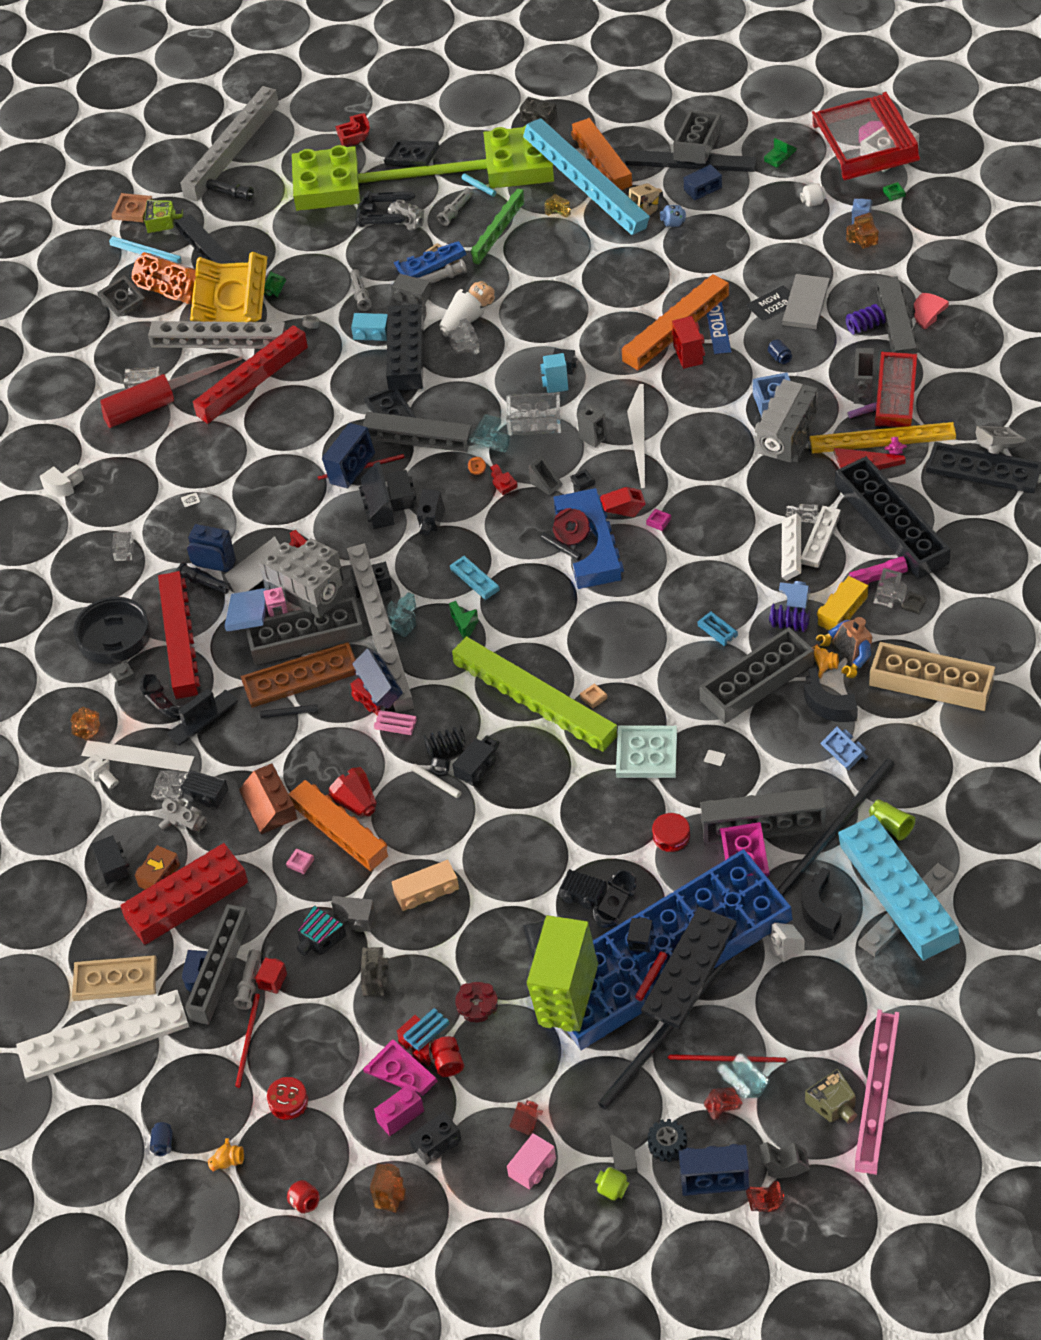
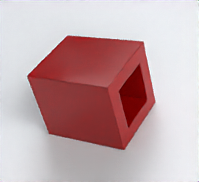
(271, 975)

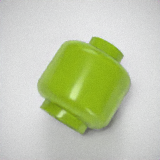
(612, 1183)

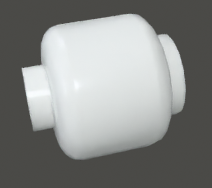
(813, 195)

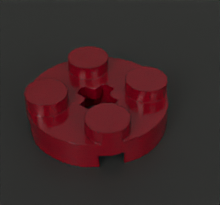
(561, 523)
(474, 991)

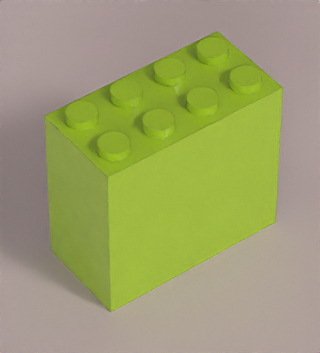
(562, 973)

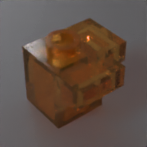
(863, 231)

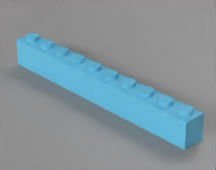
(586, 176)

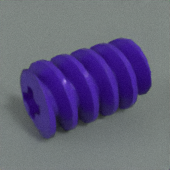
(865, 318)
(789, 618)

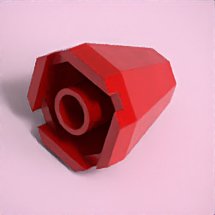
(354, 792)

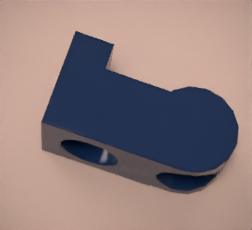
(192, 967)

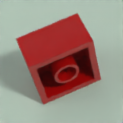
(688, 342)

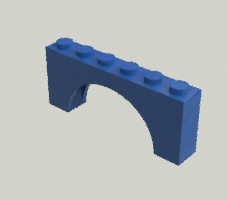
(602, 563)

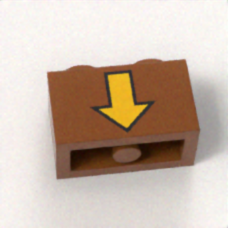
(157, 866)

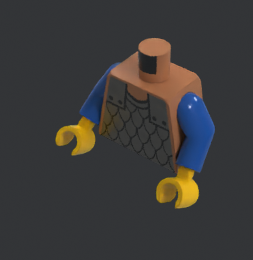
(852, 641)

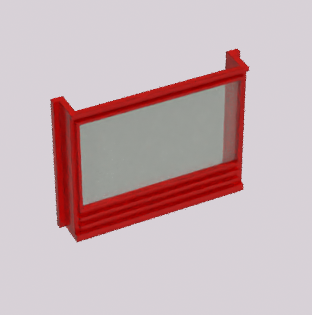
(867, 136)

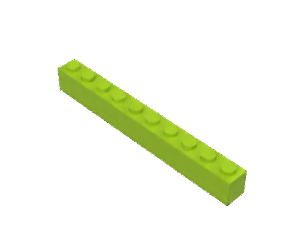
(535, 694)

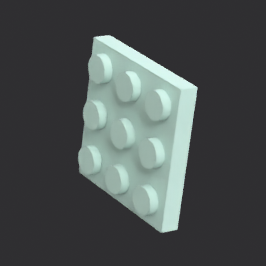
(646, 752)

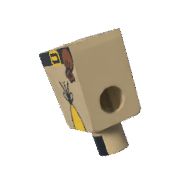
(646, 197)

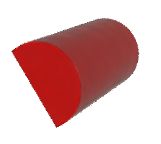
(136, 401)

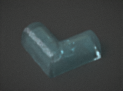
(487, 435)

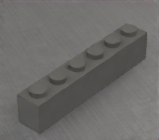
(897, 318)
(418, 431)
(217, 964)

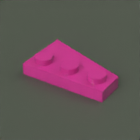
(400, 1068)

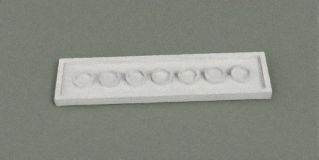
(102, 1035)

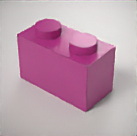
(399, 1110)

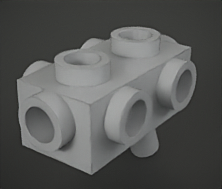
(413, 214)
(177, 813)

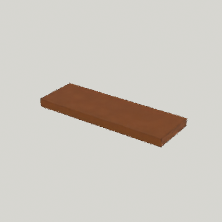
(299, 675)

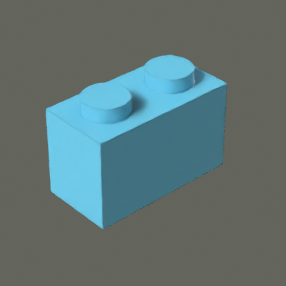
(369, 326)
(555, 373)

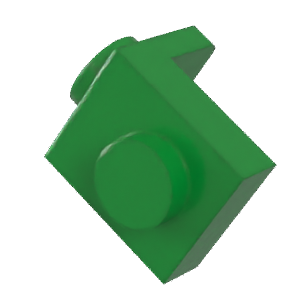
(274, 284)

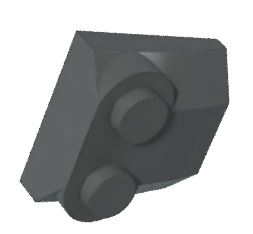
(121, 297)

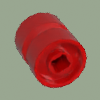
(447, 1056)

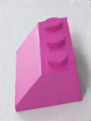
(748, 838)

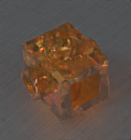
(85, 723)

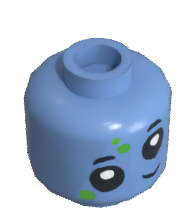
(673, 215)

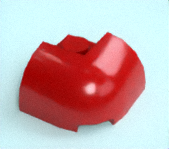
(354, 131)

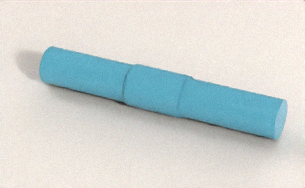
(479, 185)

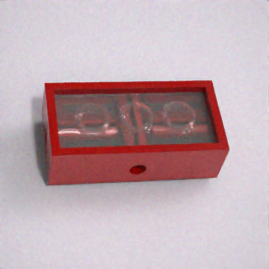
(896, 389)

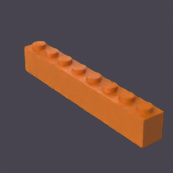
(659, 334)

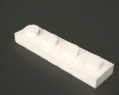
(820, 536)
(791, 547)

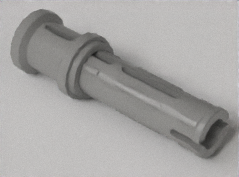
(451, 210)
(447, 272)
(361, 294)
(246, 986)

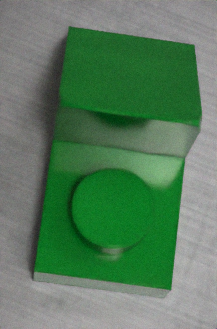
(779, 153)
(464, 621)

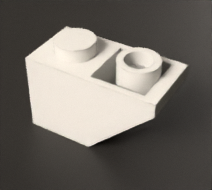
(786, 941)

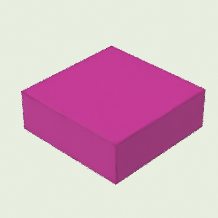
(658, 519)

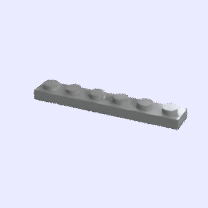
(886, 929)

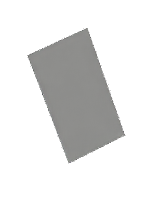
(248, 572)

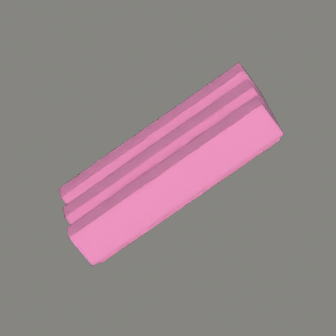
(396, 720)

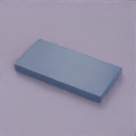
(246, 610)

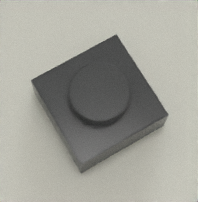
(122, 673)

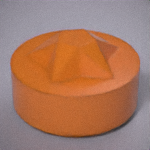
(476, 465)

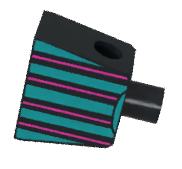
(319, 932)

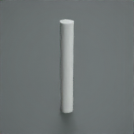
(436, 781)

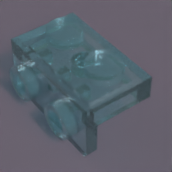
(744, 1077)

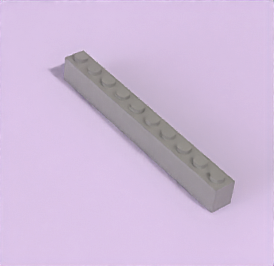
(229, 143)
(379, 622)

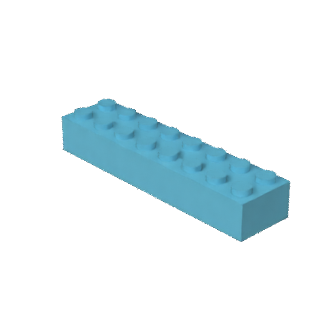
(899, 888)

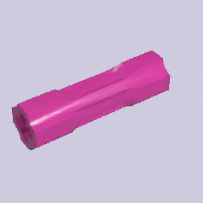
(873, 573)

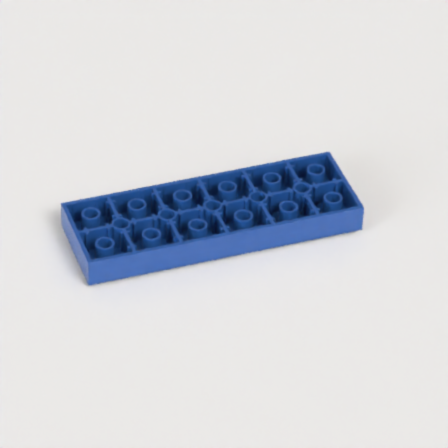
(722, 890)

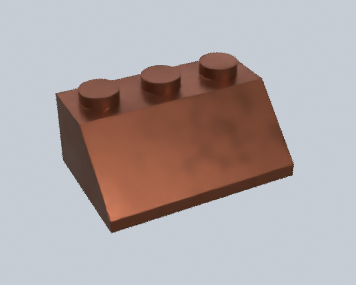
(267, 799)

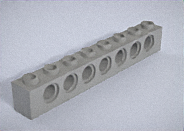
(213, 334)

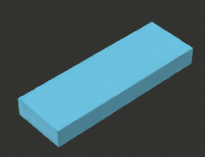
(474, 577)

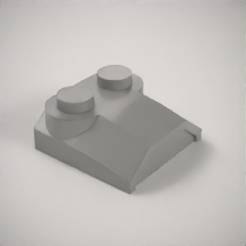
(998, 438)

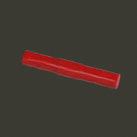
(651, 975)

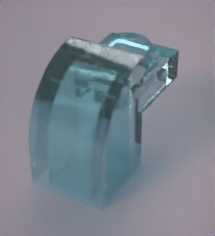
(400, 615)

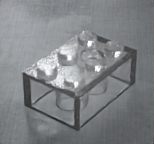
(533, 414)

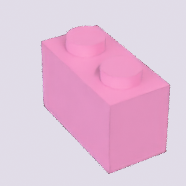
(531, 1161)

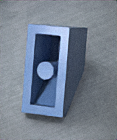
(861, 207)

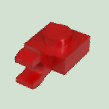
(503, 482)

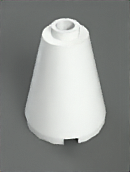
(461, 307)

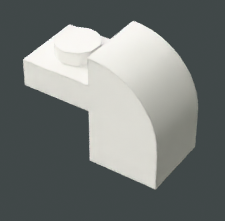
(60, 483)

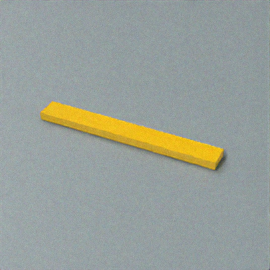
(882, 437)

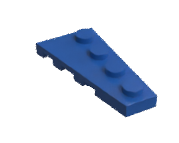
(430, 260)

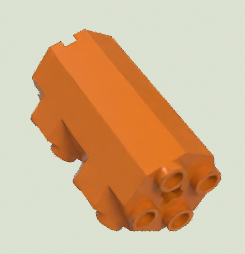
(164, 277)

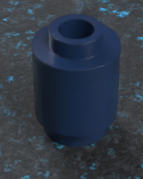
(779, 351)
(161, 1139)

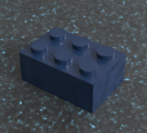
(348, 455)
(714, 1169)

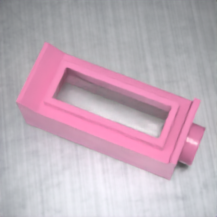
(275, 602)

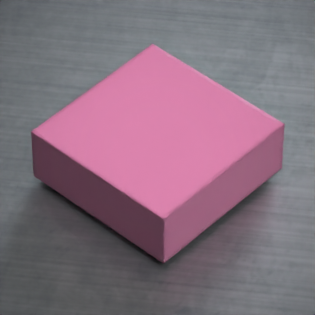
(300, 861)

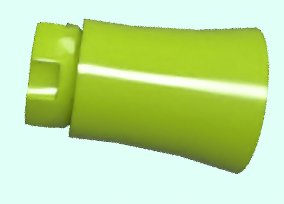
(893, 819)

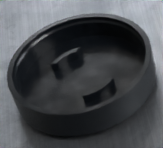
(112, 630)

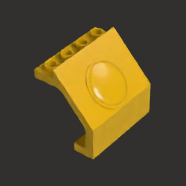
(229, 290)

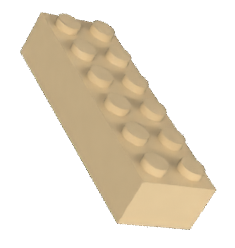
(932, 676)

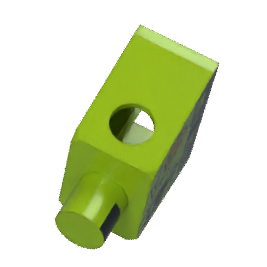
(161, 215)

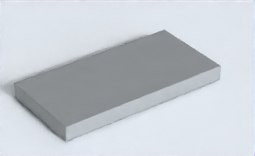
(805, 301)

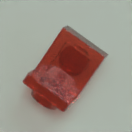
(722, 1100)
(525, 1116)
(765, 1198)

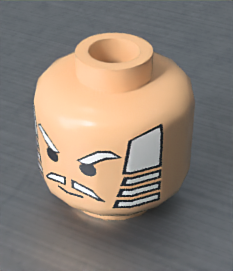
(482, 292)

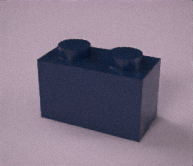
(702, 182)

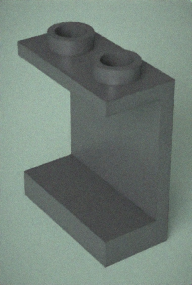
(863, 375)

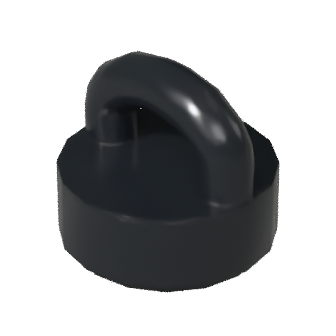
(440, 762)

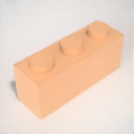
(425, 885)

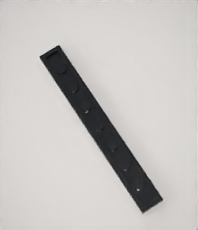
(666, 159)

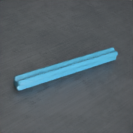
(139, 249)

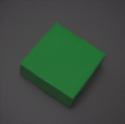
(894, 191)

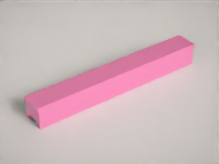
(876, 1093)

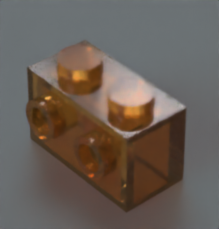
(387, 1187)

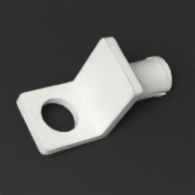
(100, 771)

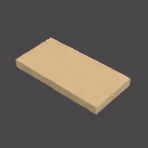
(114, 978)

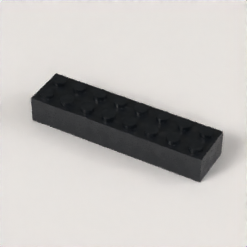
(892, 517)

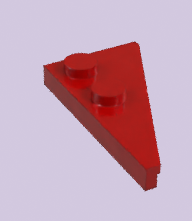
(880, 460)

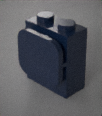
(211, 548)

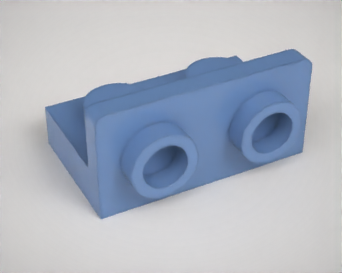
(843, 748)

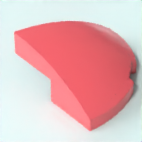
(927, 308)

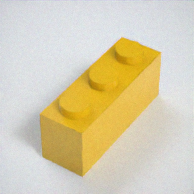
(842, 603)

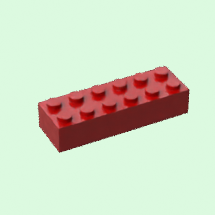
(184, 893)

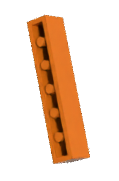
(601, 153)
(339, 825)

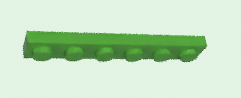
(496, 228)

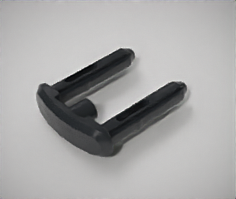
(368, 206)

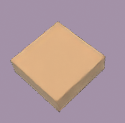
(593, 696)

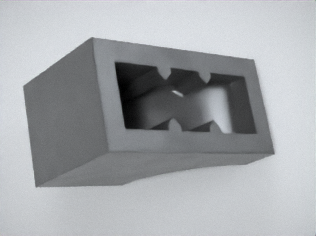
(356, 910)

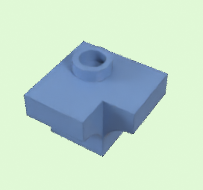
(796, 593)

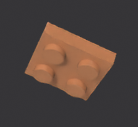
(131, 207)

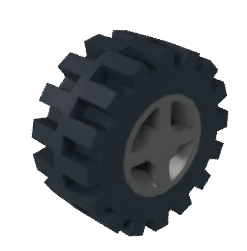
(672, 1134)

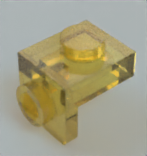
(558, 205)

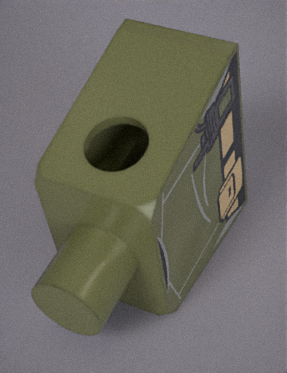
(832, 1098)

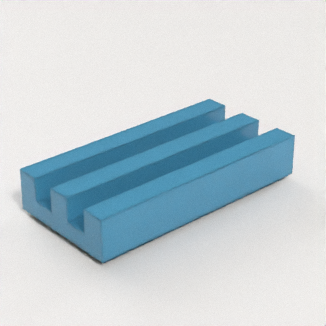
(715, 631)
(423, 1027)

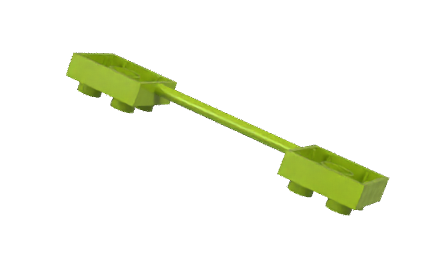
(333, 176)

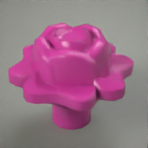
(895, 446)

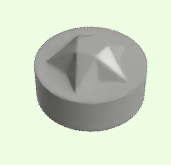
(310, 322)

